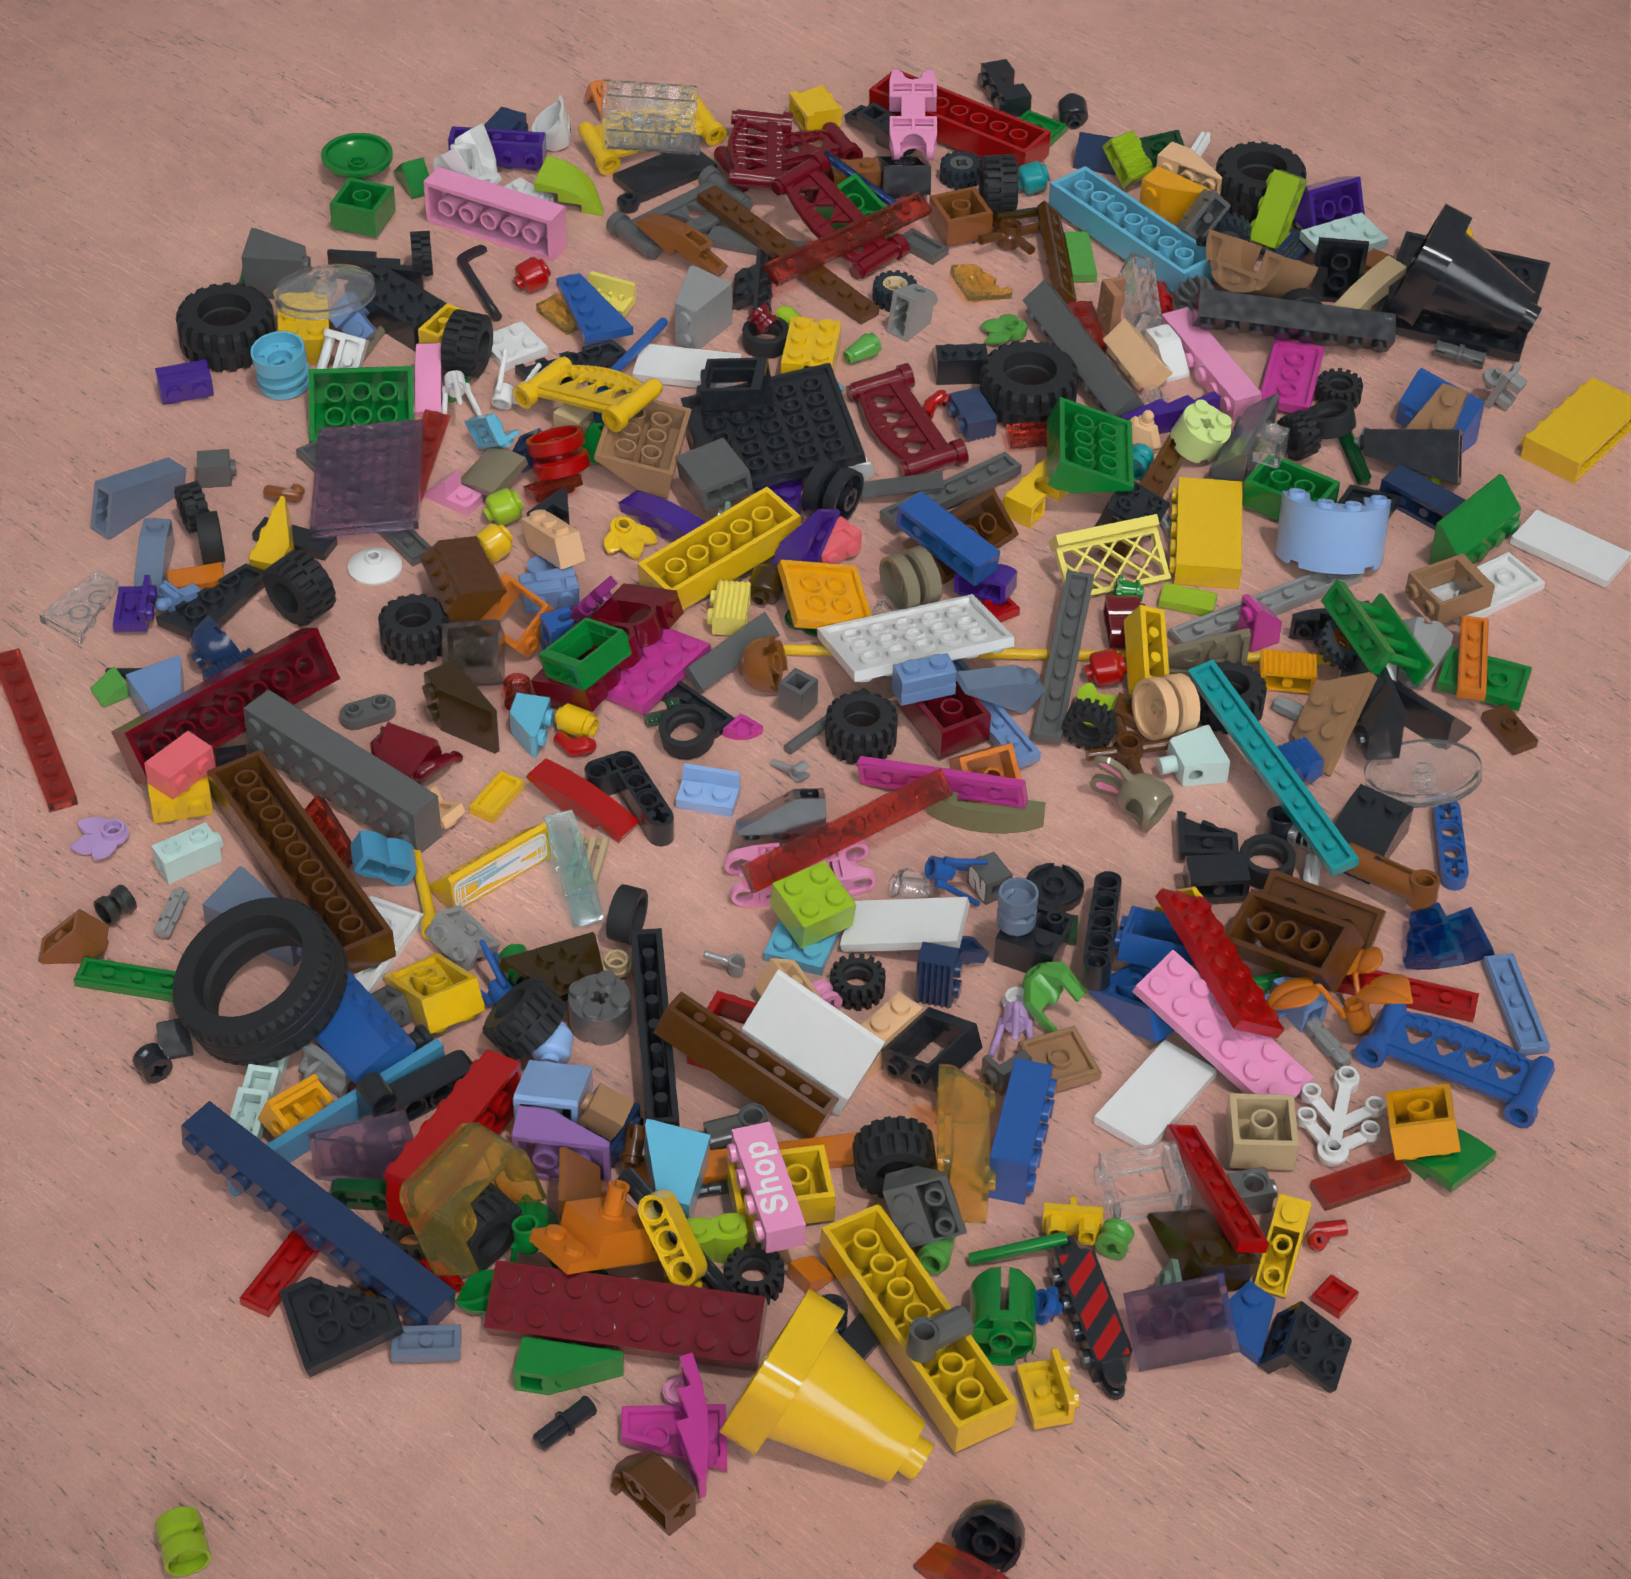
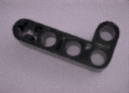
(626, 775)
(414, 1093)

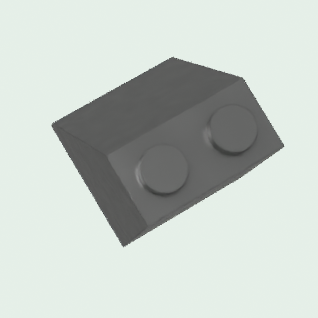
(270, 259)

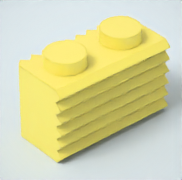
(730, 608)

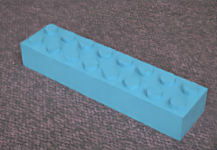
(1128, 226)

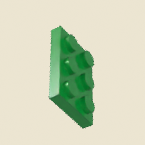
(1504, 685)

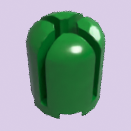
(1015, 1322)

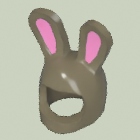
(1138, 794)

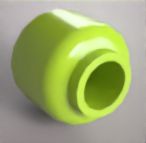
(503, 507)

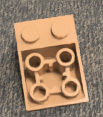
(1189, 165)

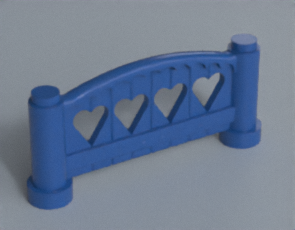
(1519, 1091)

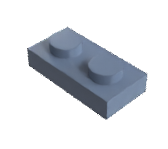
(427, 1344)

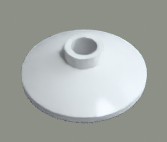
(374, 566)

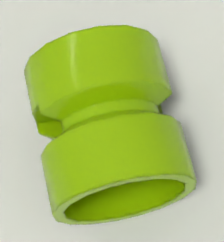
(182, 1541)

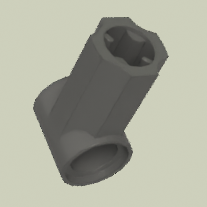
(721, 1128)
(932, 1334)

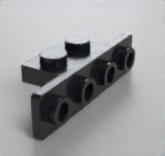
(753, 284)

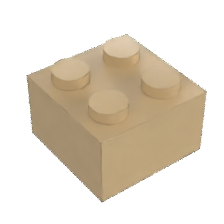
(1261, 1131)

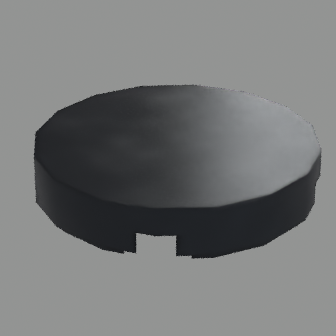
(1057, 886)

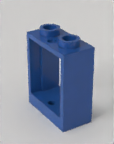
(1147, 938)

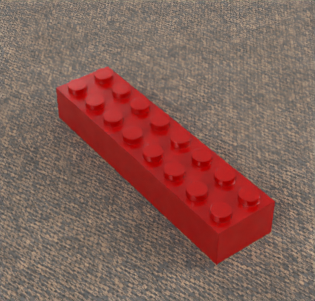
(977, 127)

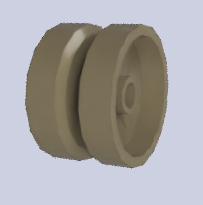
(910, 578)

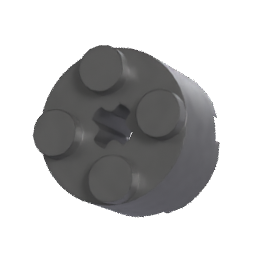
(599, 1008)

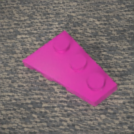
(655, 1431)

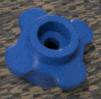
(1047, 1304)

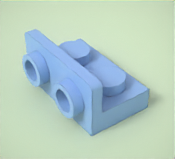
(708, 790)

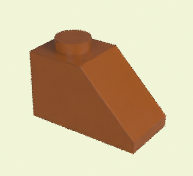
(74, 939)

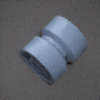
(1017, 906)

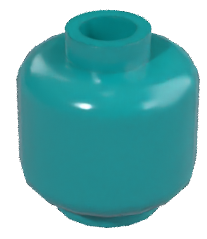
(1033, 177)

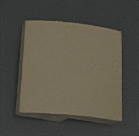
(494, 470)

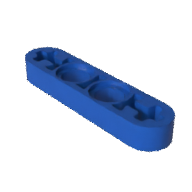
(1450, 843)

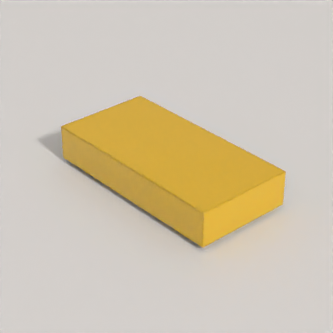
(496, 797)

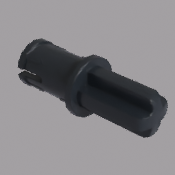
(564, 1423)

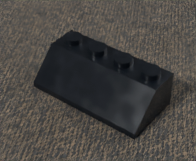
(1382, 718)

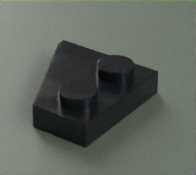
(1203, 838)

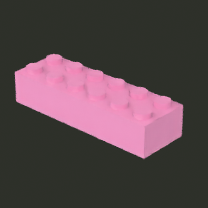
(495, 213)

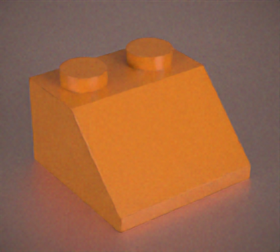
(995, 760)

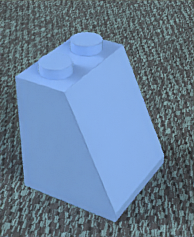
(554, 1087)

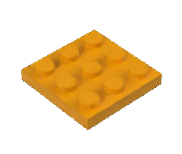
(822, 593)

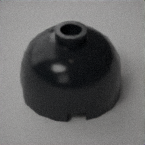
(991, 1533)

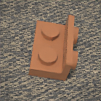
(1110, 303)

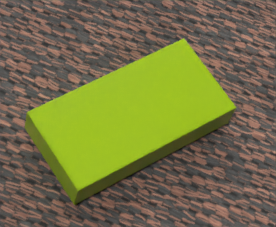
(1187, 599)

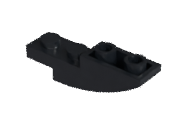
(875, 121)

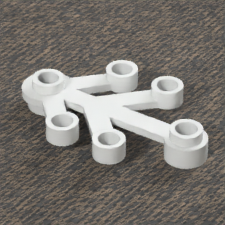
(1332, 1148)

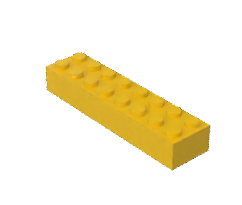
(891, 1291)

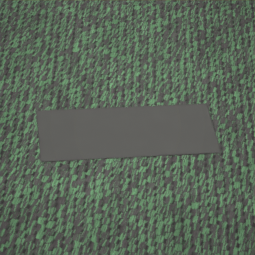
(903, 484)

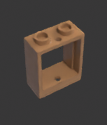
(1464, 573)

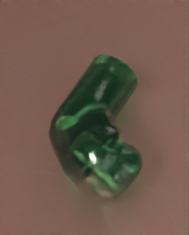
(653, 719)

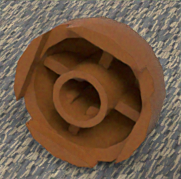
(763, 663)

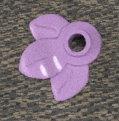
(100, 837)

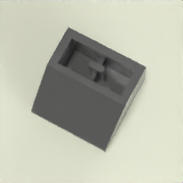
(923, 1205)

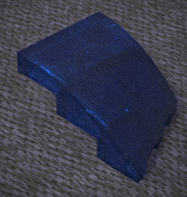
(1444, 940)

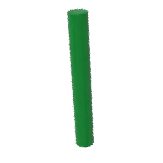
(1018, 1248)

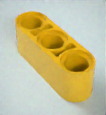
(672, 1220)

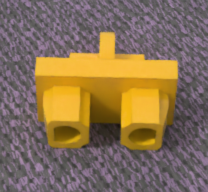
(1074, 1219)

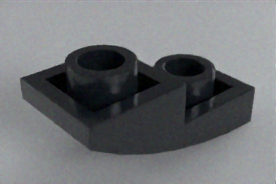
(1308, 622)

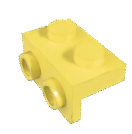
(616, 291)

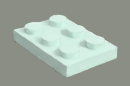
(1351, 227)

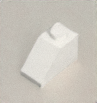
(1170, 349)

